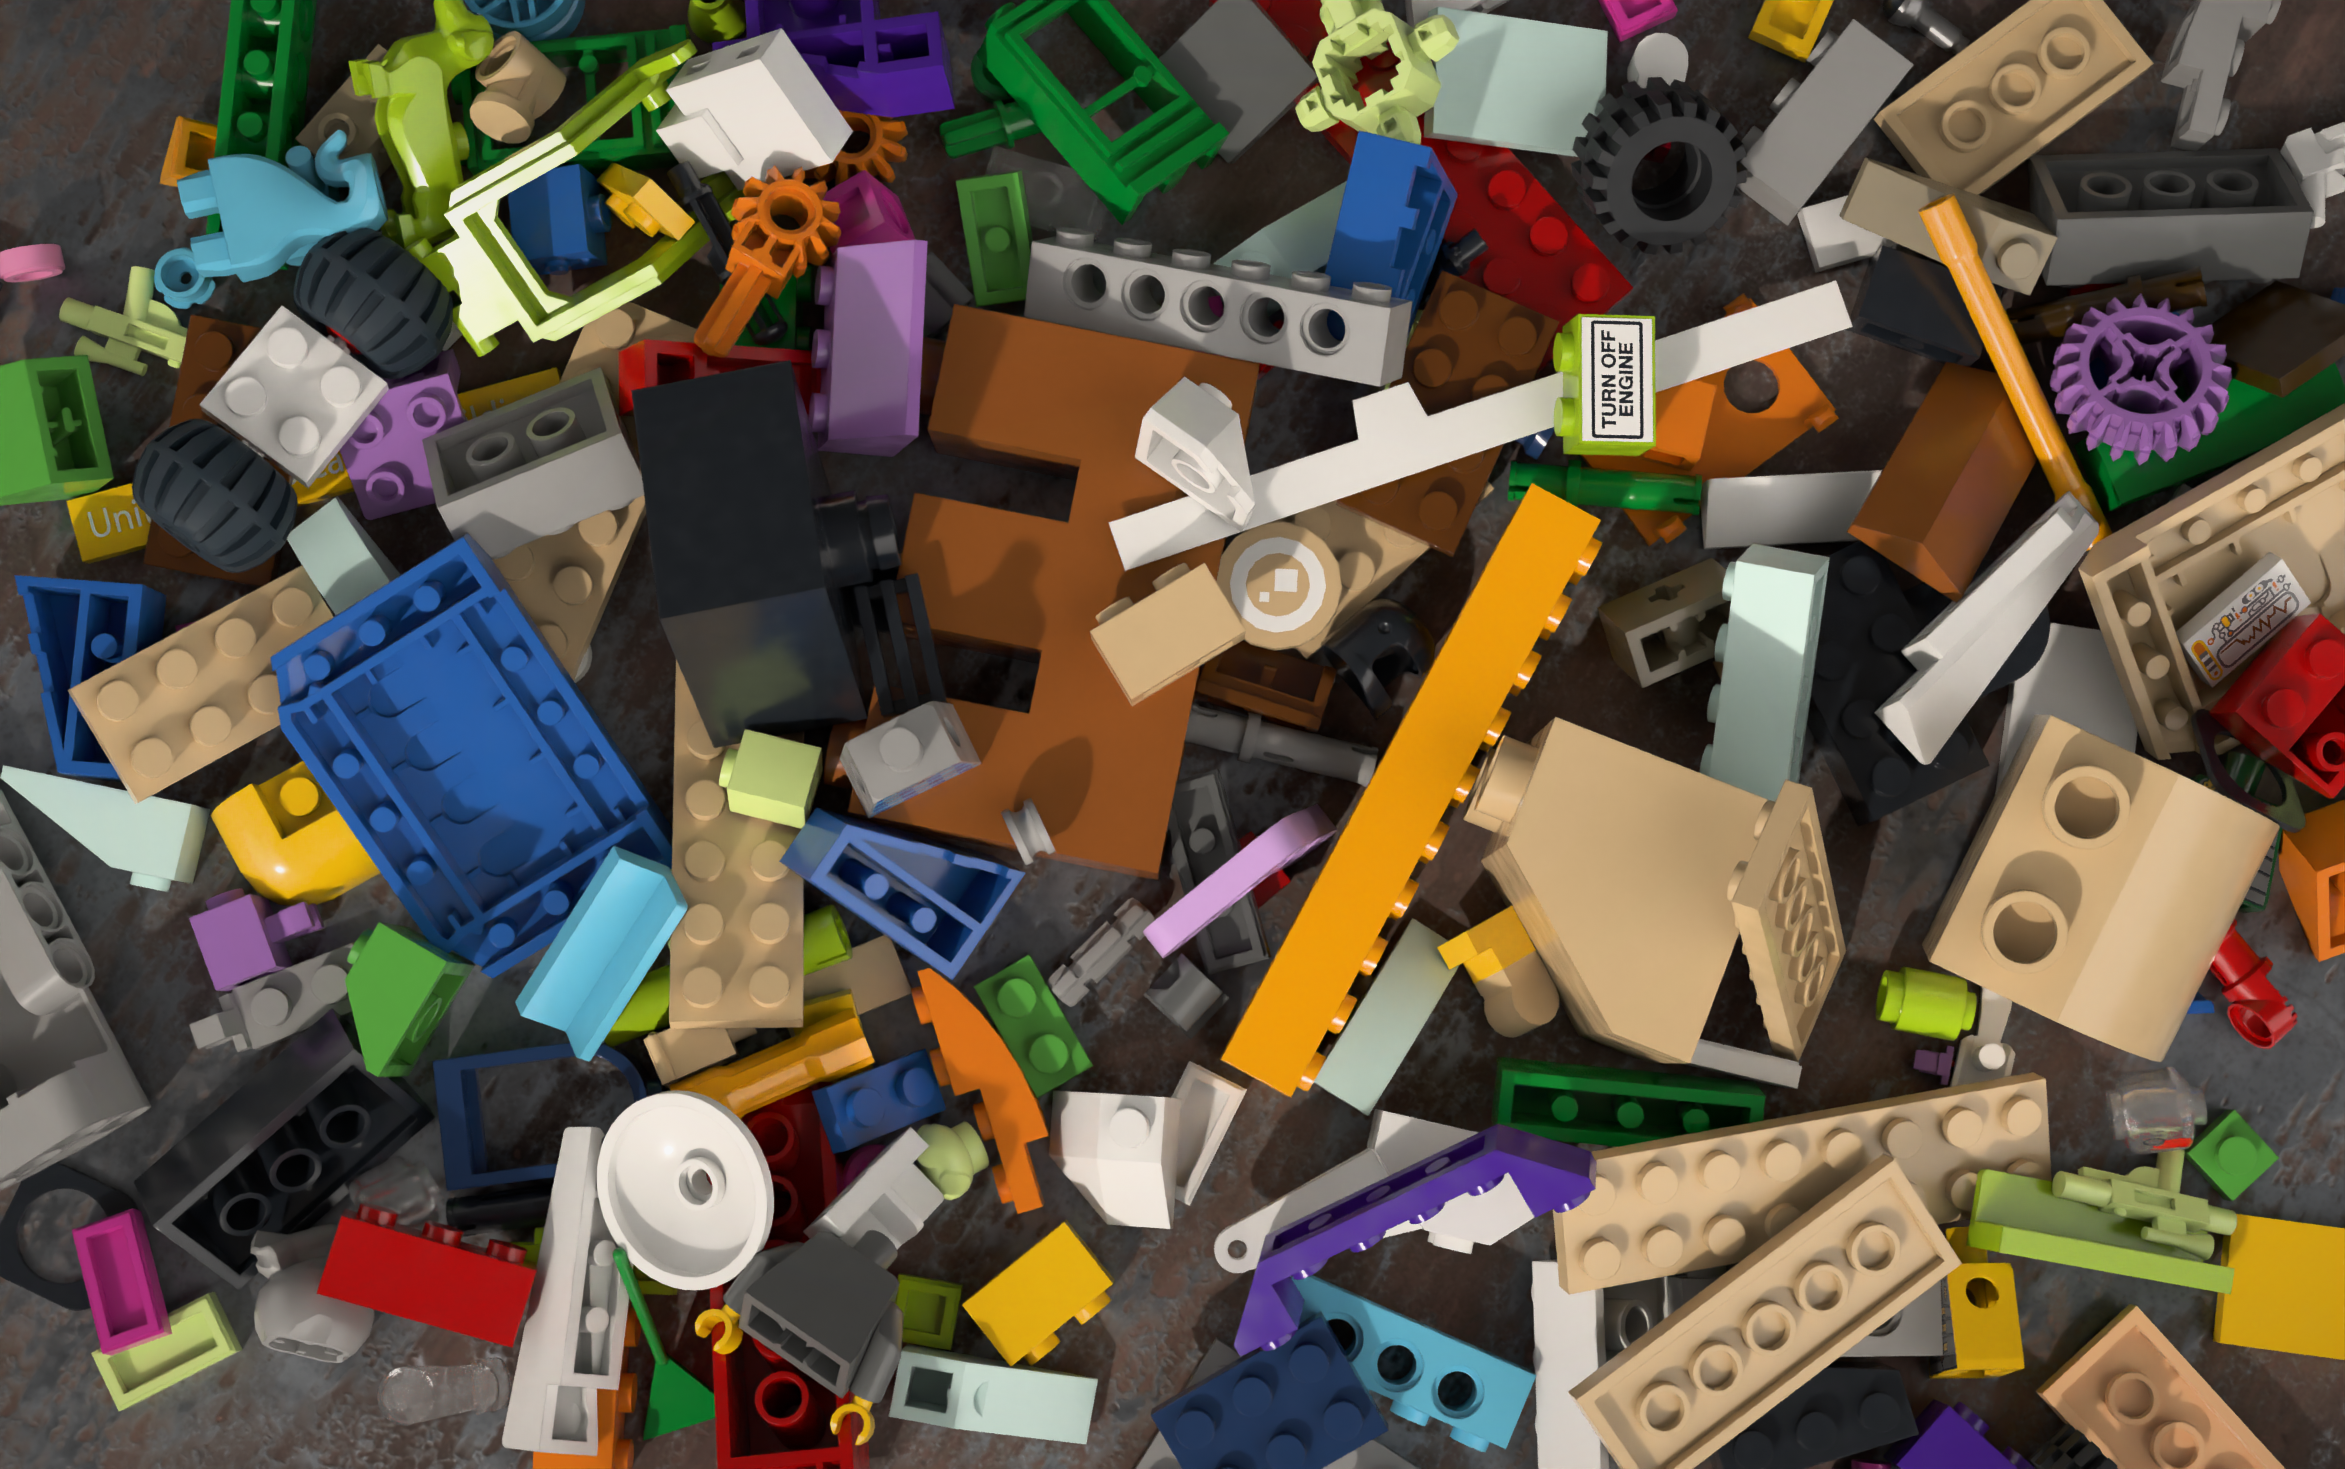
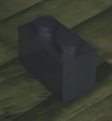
(1915, 308)

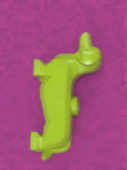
(416, 116)

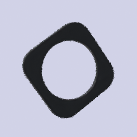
(2287, 816)
(12, 1264)

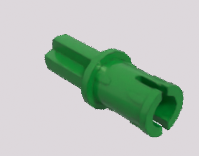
(986, 130)

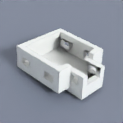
(752, 111)

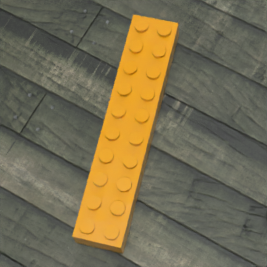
(1410, 790)

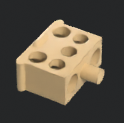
(690, 1051)

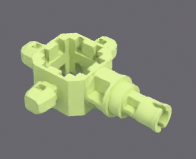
(1362, 30)

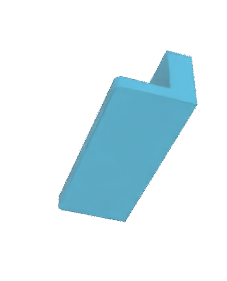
(604, 950)

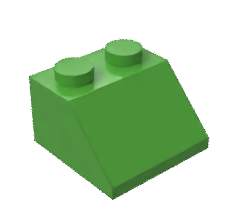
(400, 995)

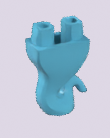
(274, 211)

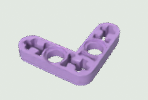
(1267, 854)

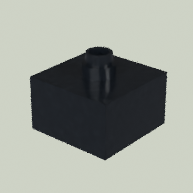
(755, 552)

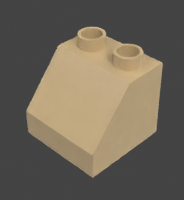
(1617, 880)

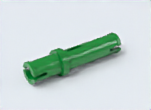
(1609, 487)

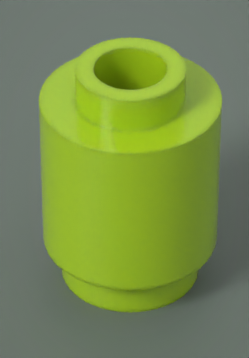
(1925, 1003)

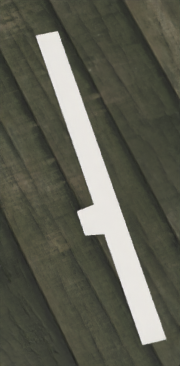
(1402, 440)

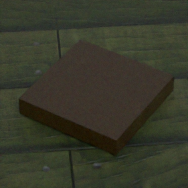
(2281, 337)

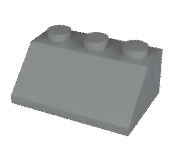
(535, 465)

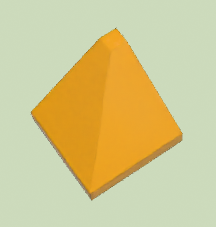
(188, 150)

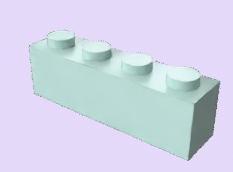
(1766, 668)

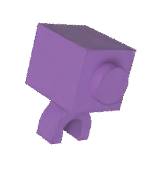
(246, 939)

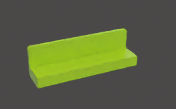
(2027, 1220)

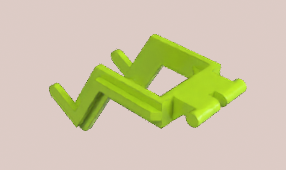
(489, 267)

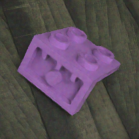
(387, 448)

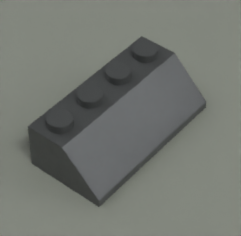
(2168, 213)

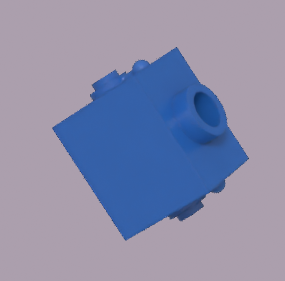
(561, 220)

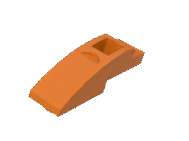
(977, 1058)

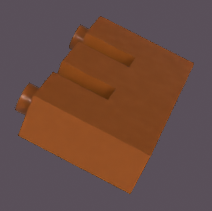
(1032, 586)

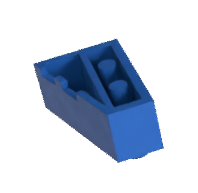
(1390, 220)
(76, 635)
(905, 885)

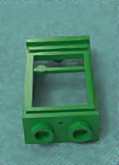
(639, 152)
(1139, 160)

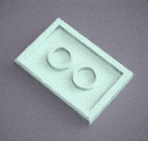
(1517, 83)

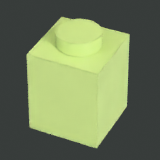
(772, 778)

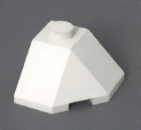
(1200, 449)
(1119, 1153)

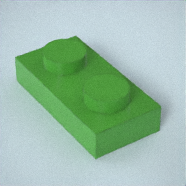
(996, 235)
(1033, 1026)

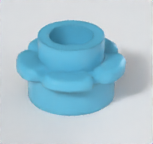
(168, 280)

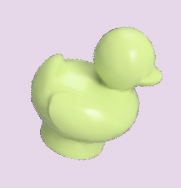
(951, 1157)

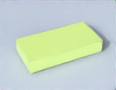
(198, 1341)

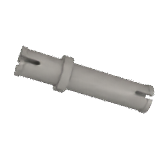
(1280, 745)

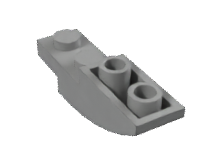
(2202, 58)

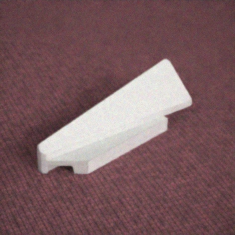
(1978, 633)
(573, 1314)

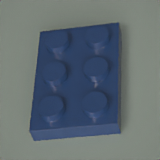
(1274, 1408)

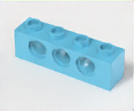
(1497, 1383)

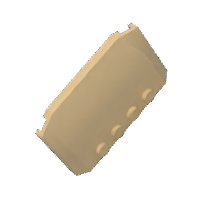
(2193, 548)

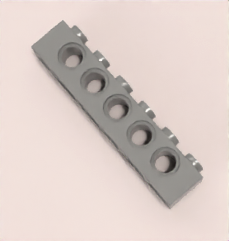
(1064, 293)

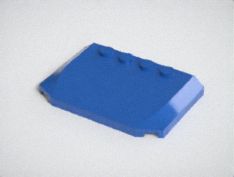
(464, 757)

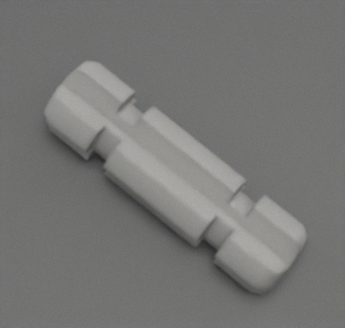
(1100, 952)

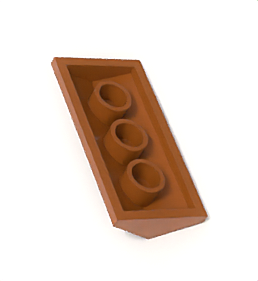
(1948, 481)

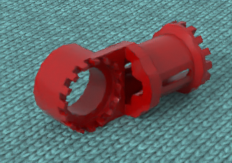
(2256, 1005)

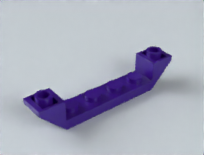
(1543, 1170)

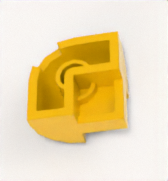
(292, 840)

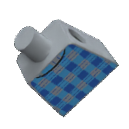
(907, 756)

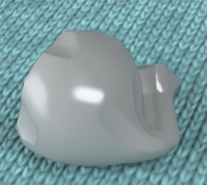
(288, 1309)

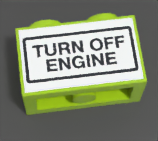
(1606, 385)

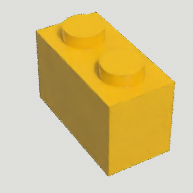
(1040, 1294)

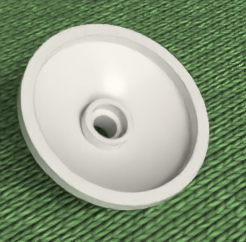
(659, 1192)

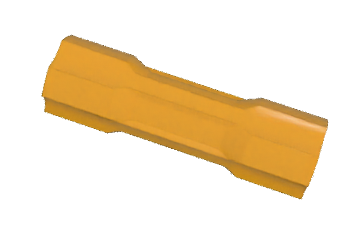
(814, 1056)

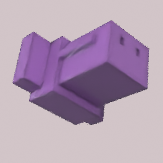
(1935, 1063)

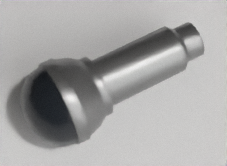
(1926, 21)

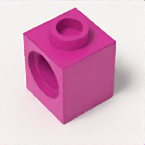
(868, 212)

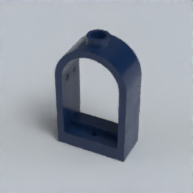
(462, 1112)

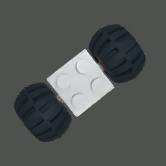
(294, 399)

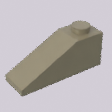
(2008, 239)

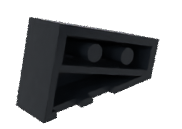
(1827, 1418)

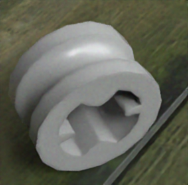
(1028, 831)

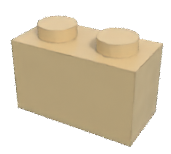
(1166, 632)

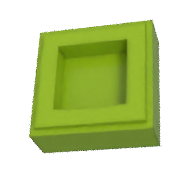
(928, 1310)

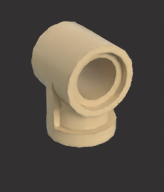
(518, 89)

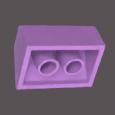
(869, 348)

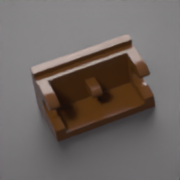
(1267, 684)

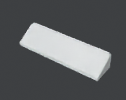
(1782, 508)

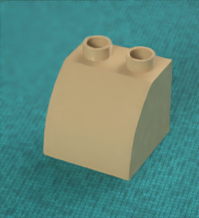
(2098, 888)

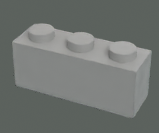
(1819, 118)

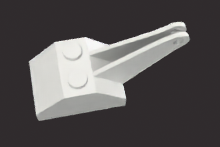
(1392, 1146)

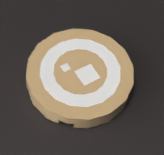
(1280, 584)

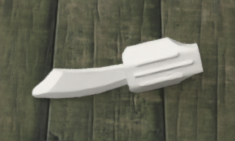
(1983, 1055)

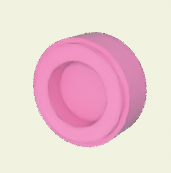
(31, 262)

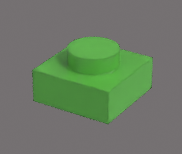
(2230, 1155)

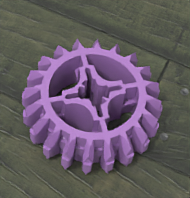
(2137, 412)

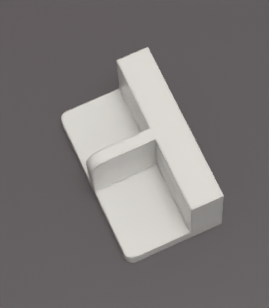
(884, 1197)

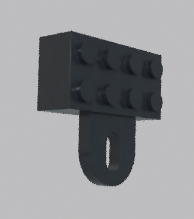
(1862, 666)

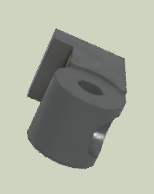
(1186, 996)

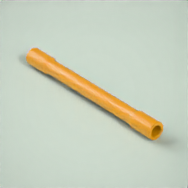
(1960, 254)

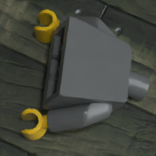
(824, 1313)

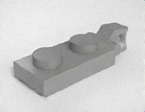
(279, 1004)

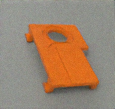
(1735, 439)

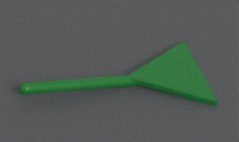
(676, 1393)

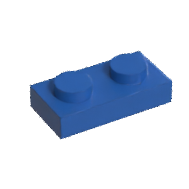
(878, 1101)

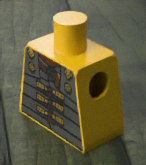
(1980, 1337)

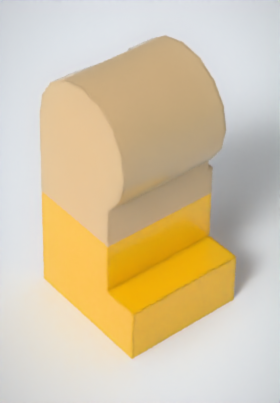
(1506, 973)

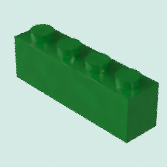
(2246, 426)
(1615, 1103)

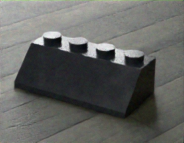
(280, 1149)

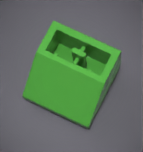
(50, 431)

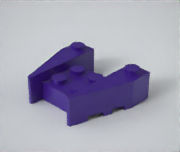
(859, 58)

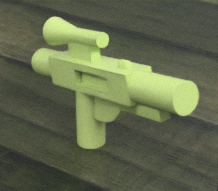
(142, 327)
(2151, 1197)

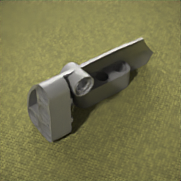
(58, 1056)

